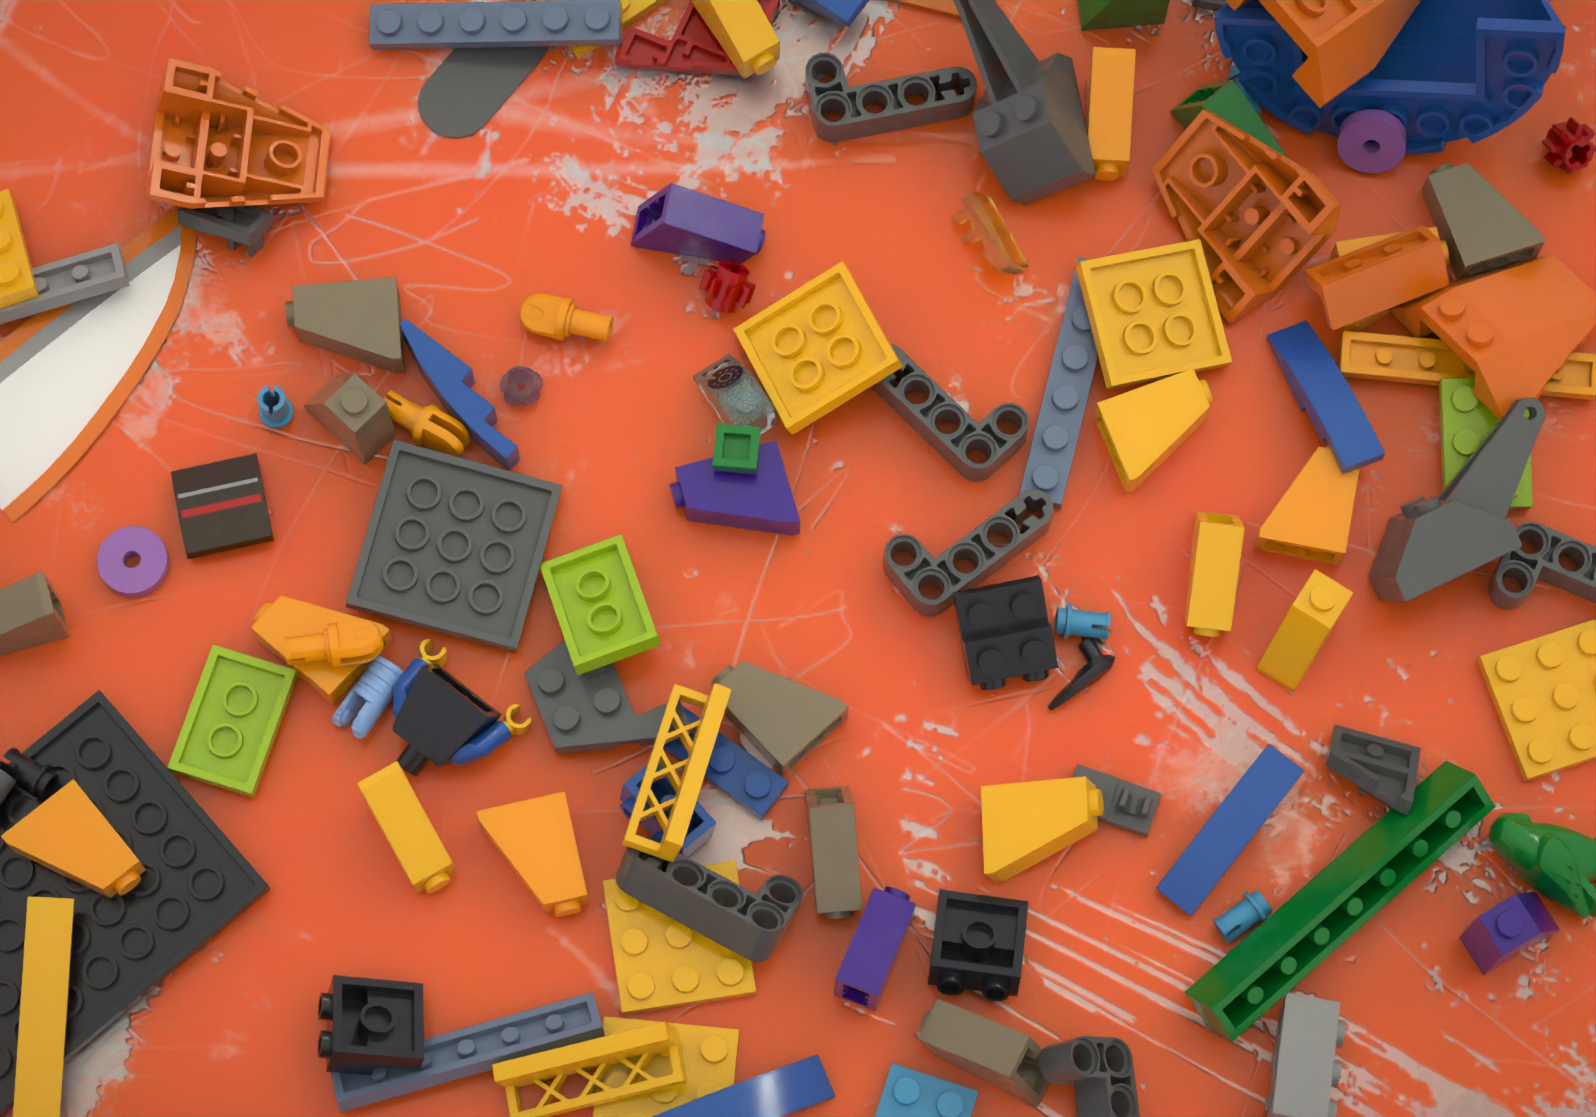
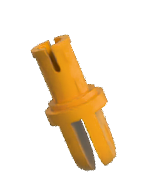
(561, 318)
(429, 425)
(339, 644)

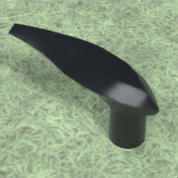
(1092, 671)

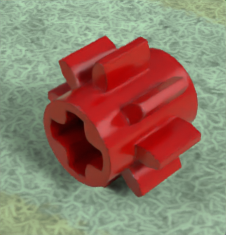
(1569, 145)
(727, 286)

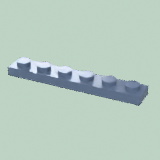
(495, 24)
(1063, 401)
(475, 1050)

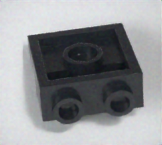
(1005, 632)
(978, 944)
(371, 1025)

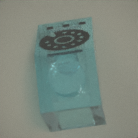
(736, 394)

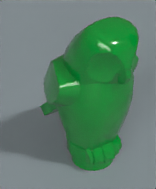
(1549, 859)

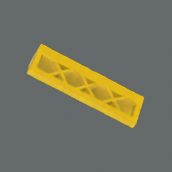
(693, 772)
(589, 1055)

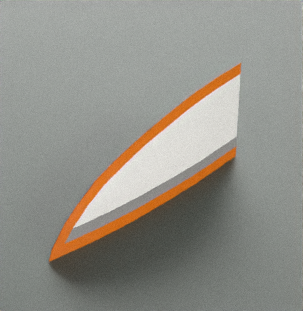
(80, 362)

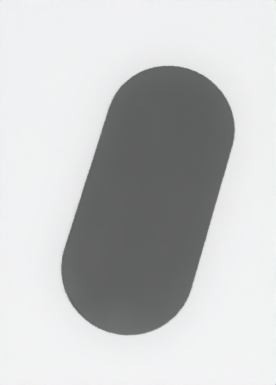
(473, 87)

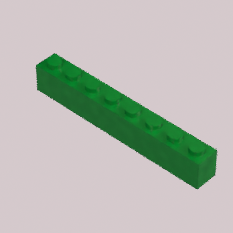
(1339, 901)

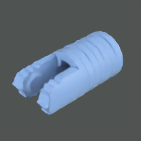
(368, 697)

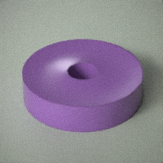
(1376, 126)
(119, 548)

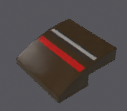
(222, 506)

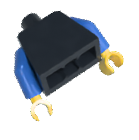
(444, 717)

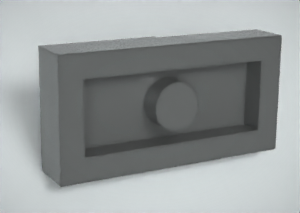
(235, 223)
(1125, 803)

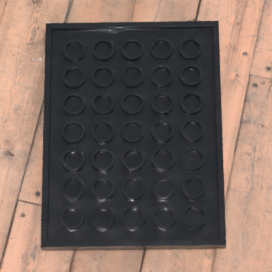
(135, 939)

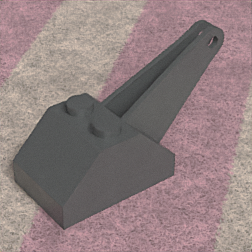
(1031, 109)
(1467, 521)

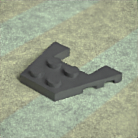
(590, 708)

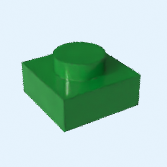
(736, 448)

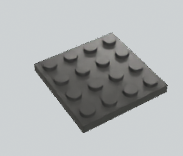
(454, 546)

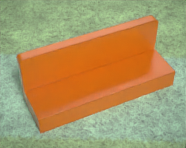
(1379, 276)

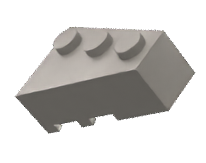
(1304, 1058)

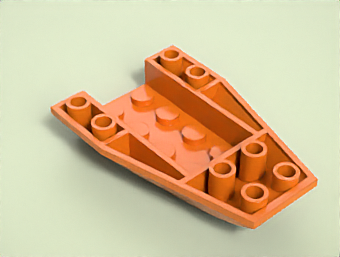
(1338, 37)

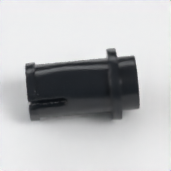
(36, 777)

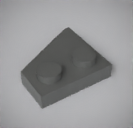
(1376, 765)

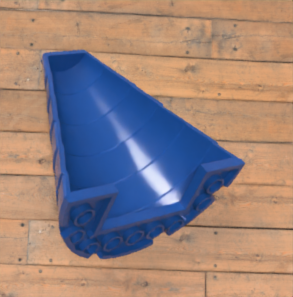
(1445, 76)

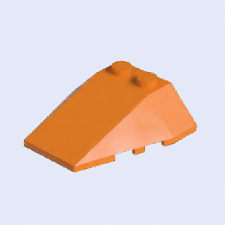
(229, 146)
(1247, 206)
(1508, 325)

